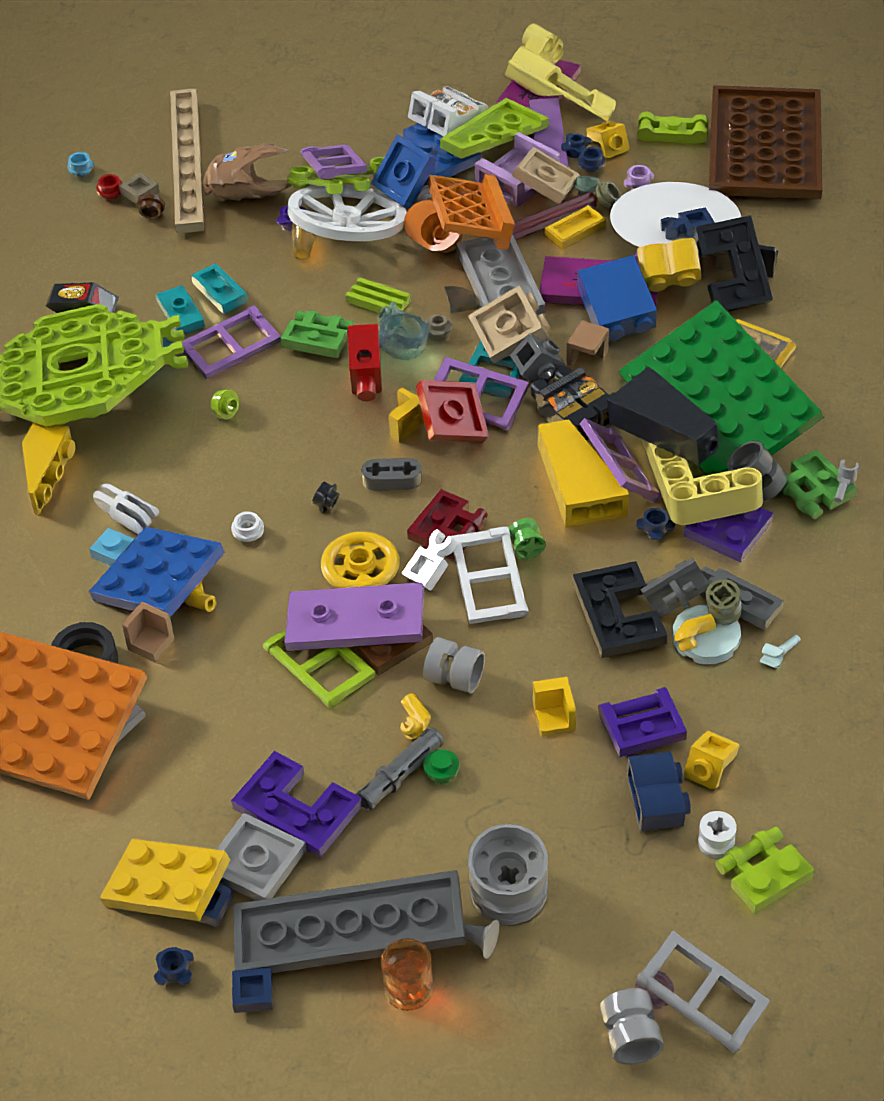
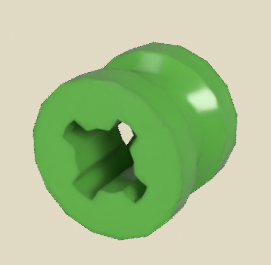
(527, 538)

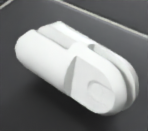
(125, 507)

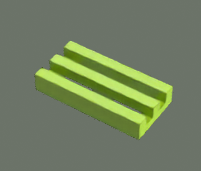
(376, 296)

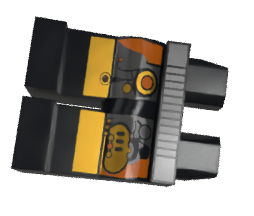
(571, 398)

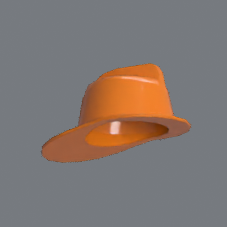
(425, 228)

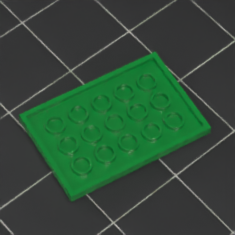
(731, 382)

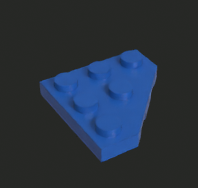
(429, 141)

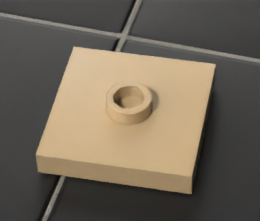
(546, 175)

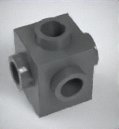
(537, 358)

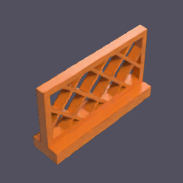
(472, 208)

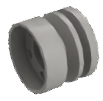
(508, 874)

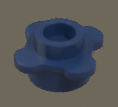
(575, 144)
(655, 523)
(173, 957)

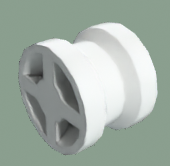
(716, 844)

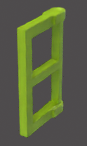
(302, 672)

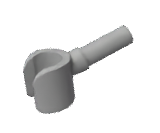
(845, 477)

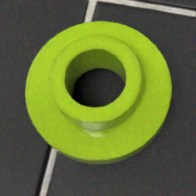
(225, 403)

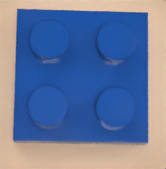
(403, 171)

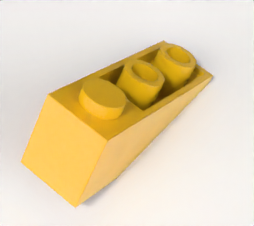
(45, 457)

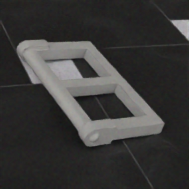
(716, 972)

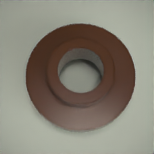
(150, 206)

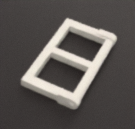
(513, 611)

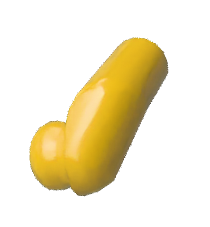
(201, 600)
(691, 628)
(418, 718)

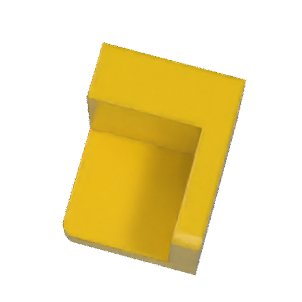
(554, 706)

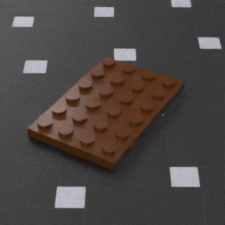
(766, 142)

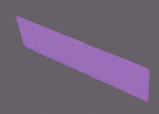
(553, 135)

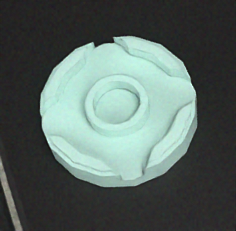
(713, 645)

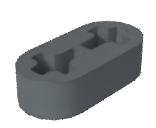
(391, 474)

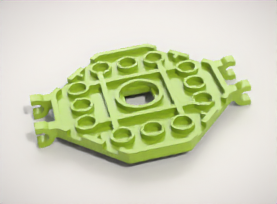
(119, 355)

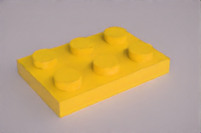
(165, 879)

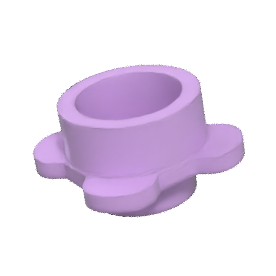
(638, 176)

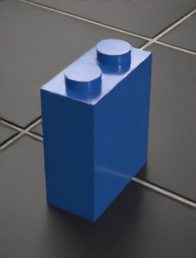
(617, 297)

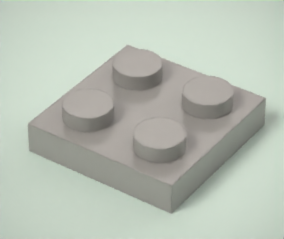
(259, 857)

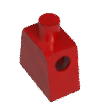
(364, 371)

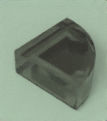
(460, 299)

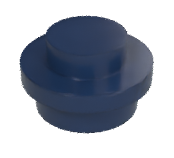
(591, 159)

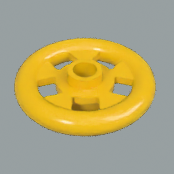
(360, 560)

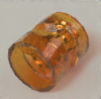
(407, 974)

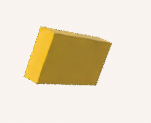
(575, 227)

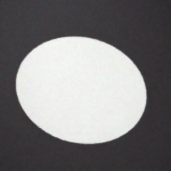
(639, 212)

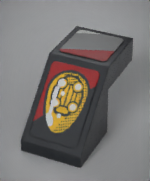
(78, 295)

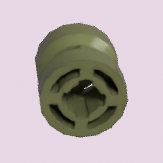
(729, 607)

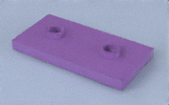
(355, 616)

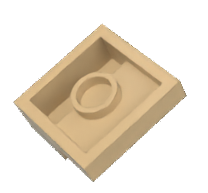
(508, 322)

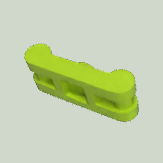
(672, 128)

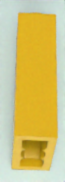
(579, 476)

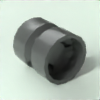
(755, 455)

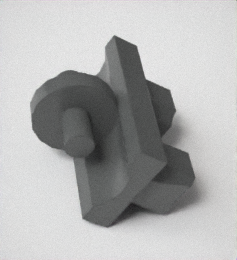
(675, 587)

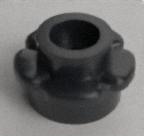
(326, 496)

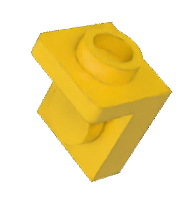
(611, 137)
(406, 416)
(709, 758)

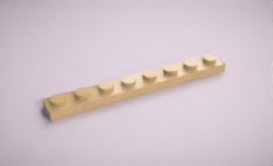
(186, 161)

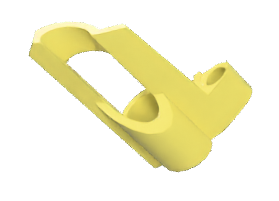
(535, 71)

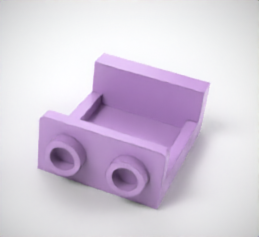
(513, 190)

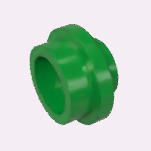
(441, 766)

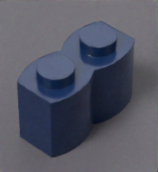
(657, 792)

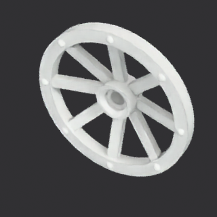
(346, 221)

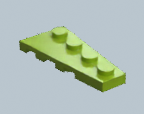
(493, 128)

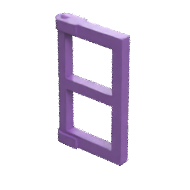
(322, 167)
(240, 354)
(483, 377)
(615, 460)

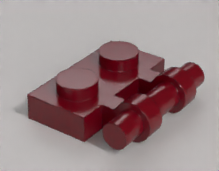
(444, 514)

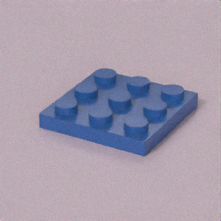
(157, 570)

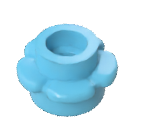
(80, 164)

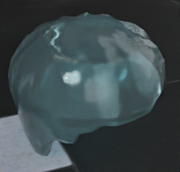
(403, 335)

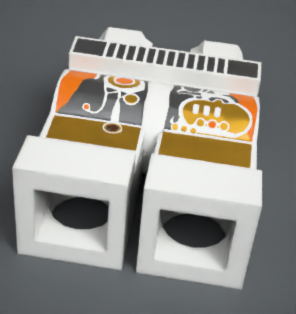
(444, 109)

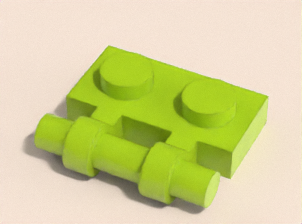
(769, 879)

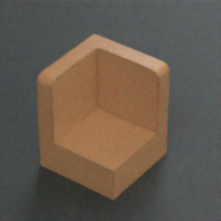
(587, 339)
(148, 631)

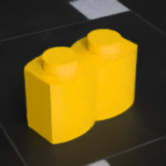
(669, 264)

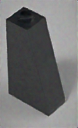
(663, 417)

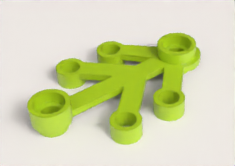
(303, 176)

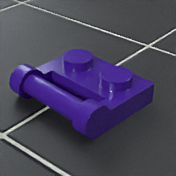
(645, 729)

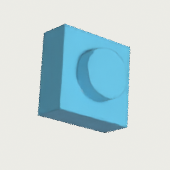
(110, 546)

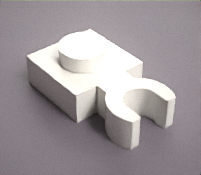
(429, 564)

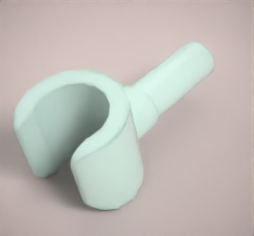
(774, 655)

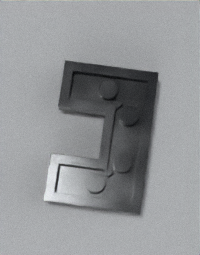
(750, 279)
(599, 596)

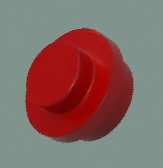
(109, 186)

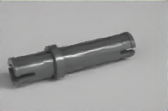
(389, 777)

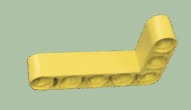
(705, 497)

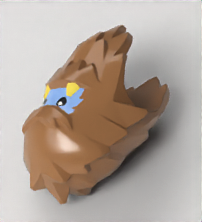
(234, 175)

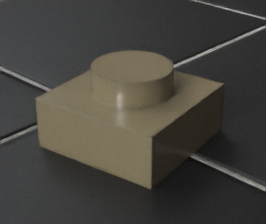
(138, 186)

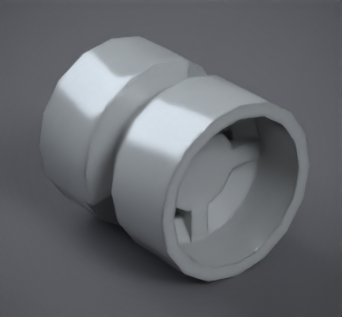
(454, 665)
(632, 1026)

